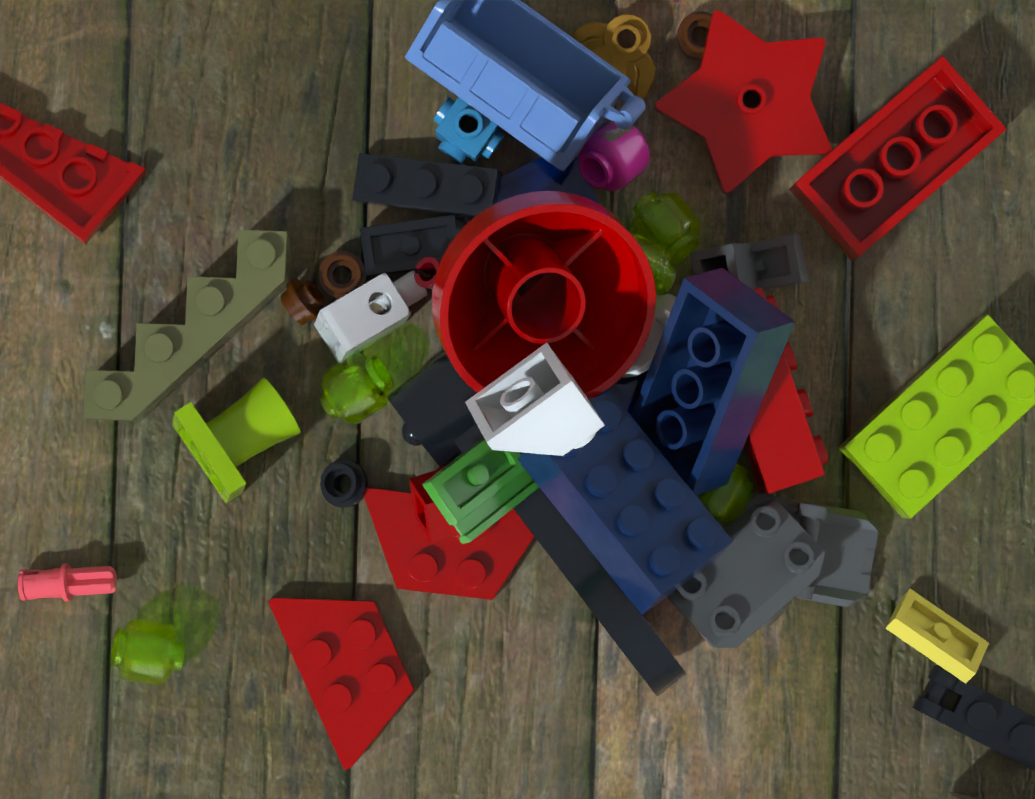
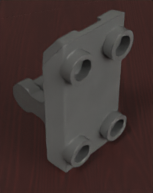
(848, 544)
(752, 578)

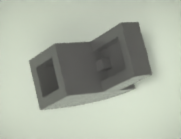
(757, 264)

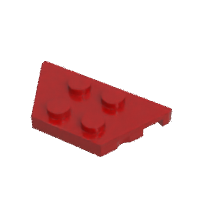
(447, 565)
(345, 666)

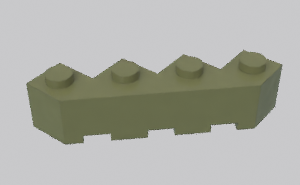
(214, 315)

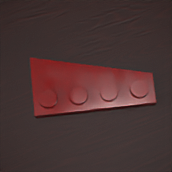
(61, 175)

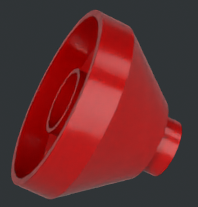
(584, 295)

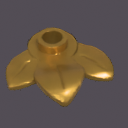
(630, 61)

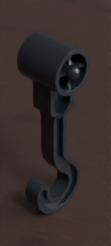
(440, 421)

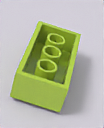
(944, 417)

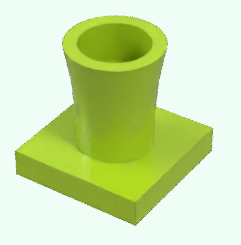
(235, 435)

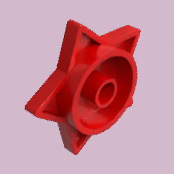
(713, 106)

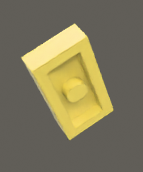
(937, 635)

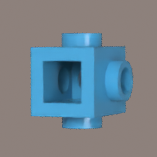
(464, 145)

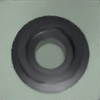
(331, 481)

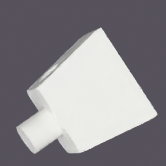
(352, 326)

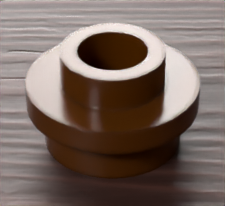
(694, 21)
(335, 261)
(302, 301)

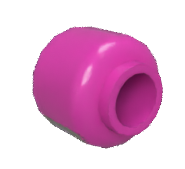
(614, 157)

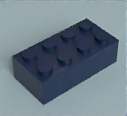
(710, 376)
(630, 507)

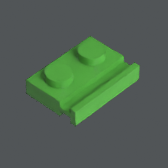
(479, 488)

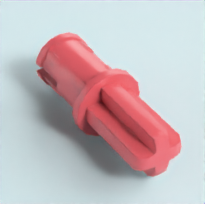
(66, 582)

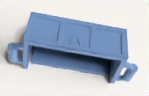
(523, 74)

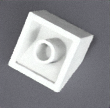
(535, 408)

